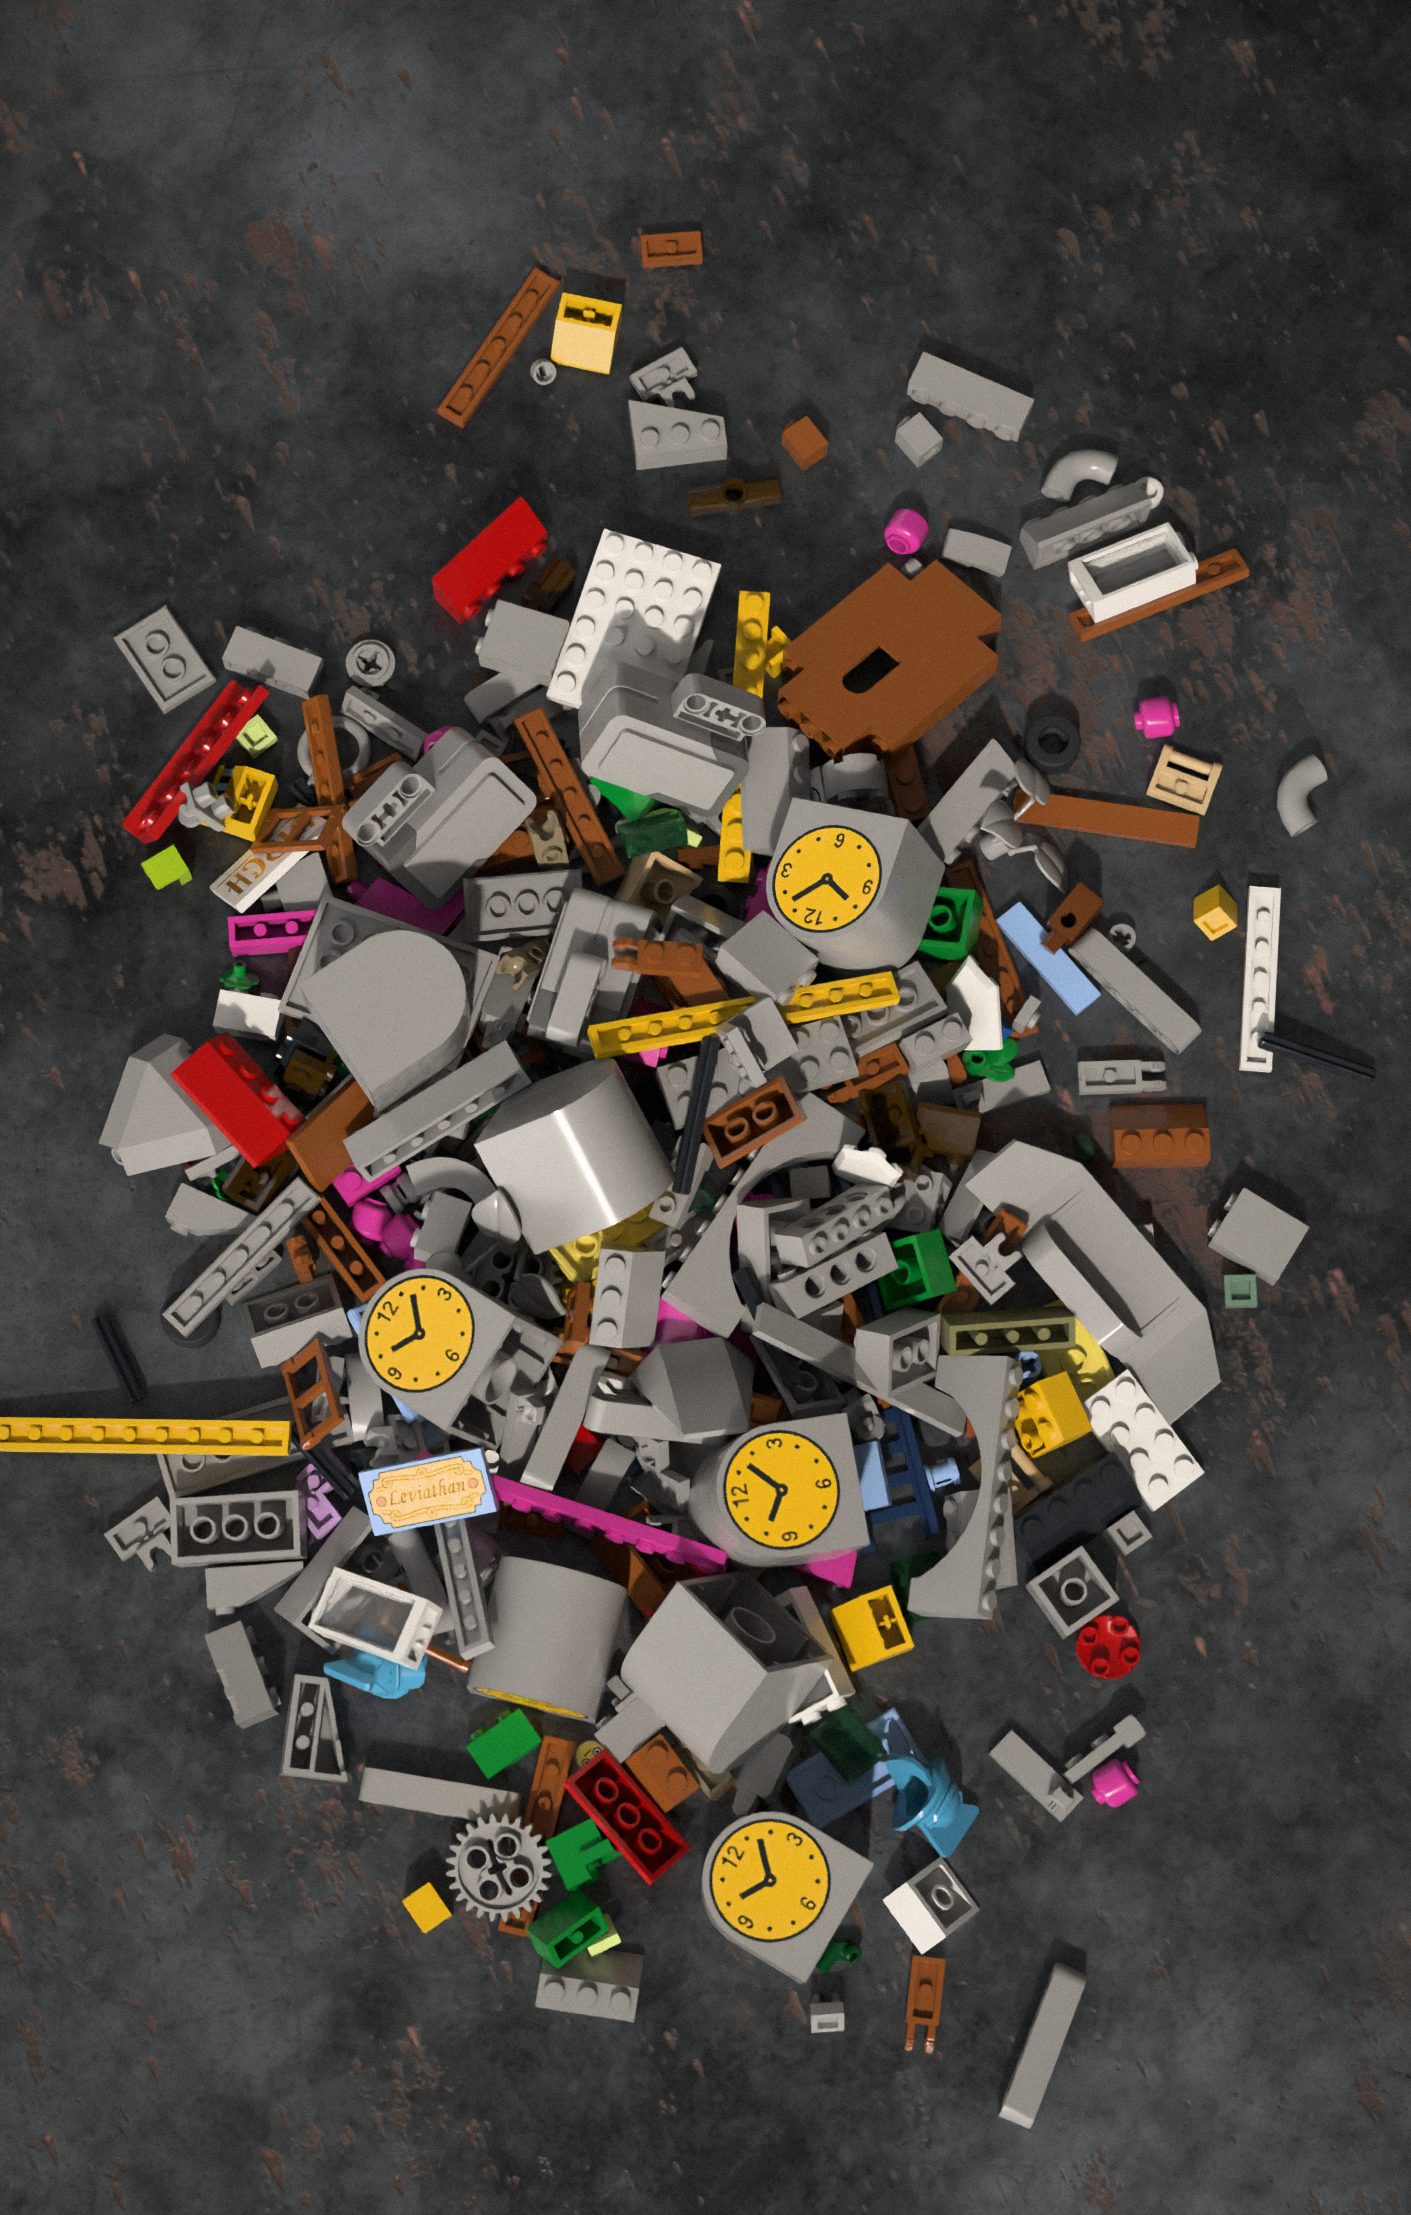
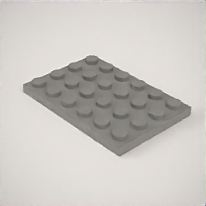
(343, 926)

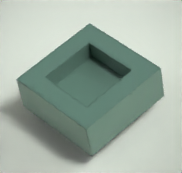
(1239, 1291)

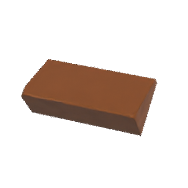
(529, 1523)

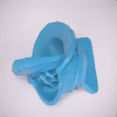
(377, 1674)
(930, 1801)

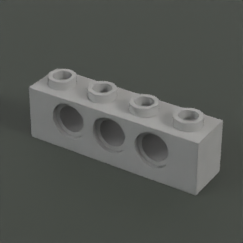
(834, 1224)
(874, 1262)

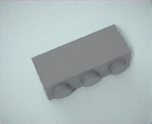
(273, 662)

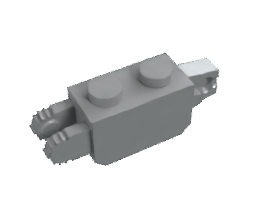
(504, 1010)
(764, 1773)

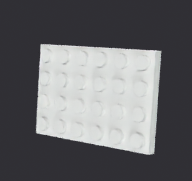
(635, 609)

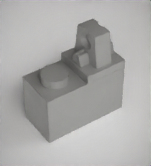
(631, 1726)

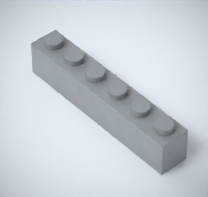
(437, 1111)

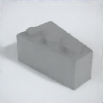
(674, 436)
(243, 1674)
(311, 1732)

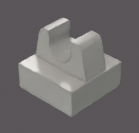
(826, 2016)

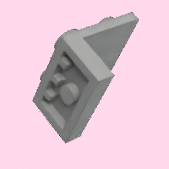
(756, 1040)
(924, 1202)

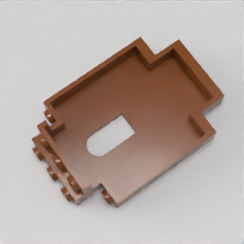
(926, 624)

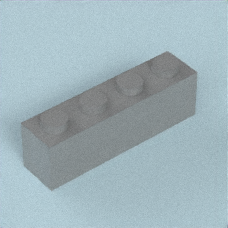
(970, 397)

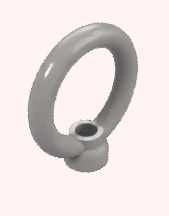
(359, 764)

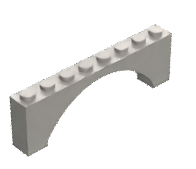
(704, 1283)
(967, 1576)

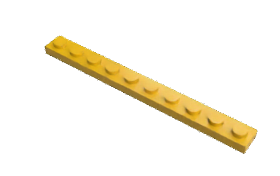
(748, 676)
(700, 1021)
(145, 1436)

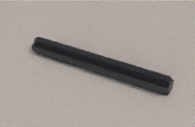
(695, 1116)

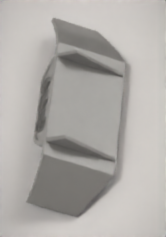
(1105, 1272)

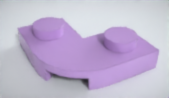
(320, 1511)

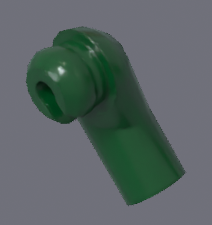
(838, 1952)

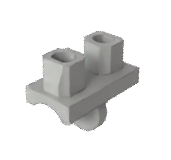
(204, 806)
(863, 1416)

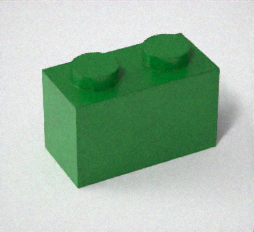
(503, 1743)
(567, 1929)

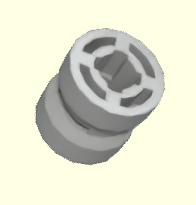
(394, 1197)

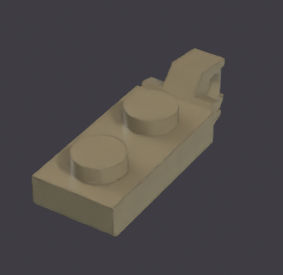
(712, 1784)

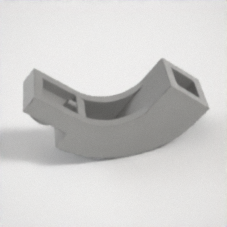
(445, 1172)
(606, 1476)

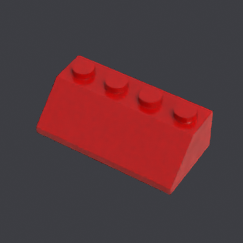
(490, 561)
(239, 1099)
(627, 1816)

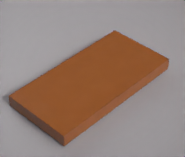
(319, 1141)

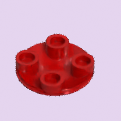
(1108, 1646)

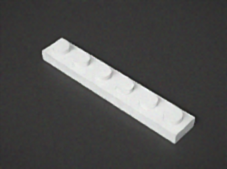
(1259, 976)

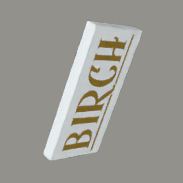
(258, 872)

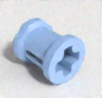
(1034, 1358)
(942, 1474)

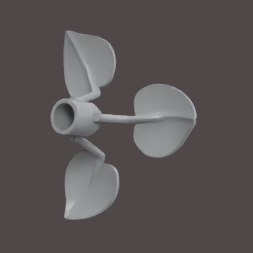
(1006, 835)
(497, 1219)

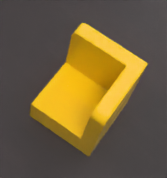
(774, 652)
(1215, 912)
(427, 1907)

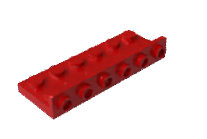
(193, 760)

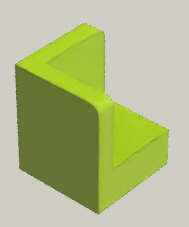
(166, 868)

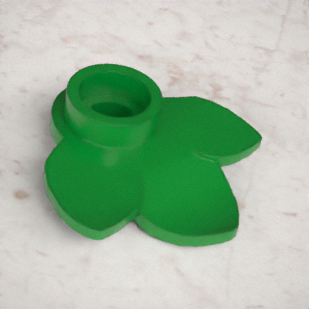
(994, 1062)

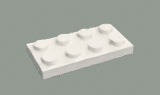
(1142, 1440)

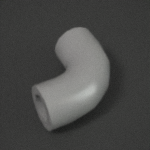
(1075, 467)
(1294, 791)

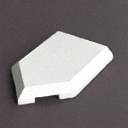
(977, 1003)
(866, 1166)

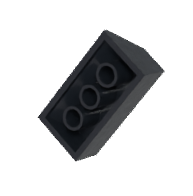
(1074, 1511)

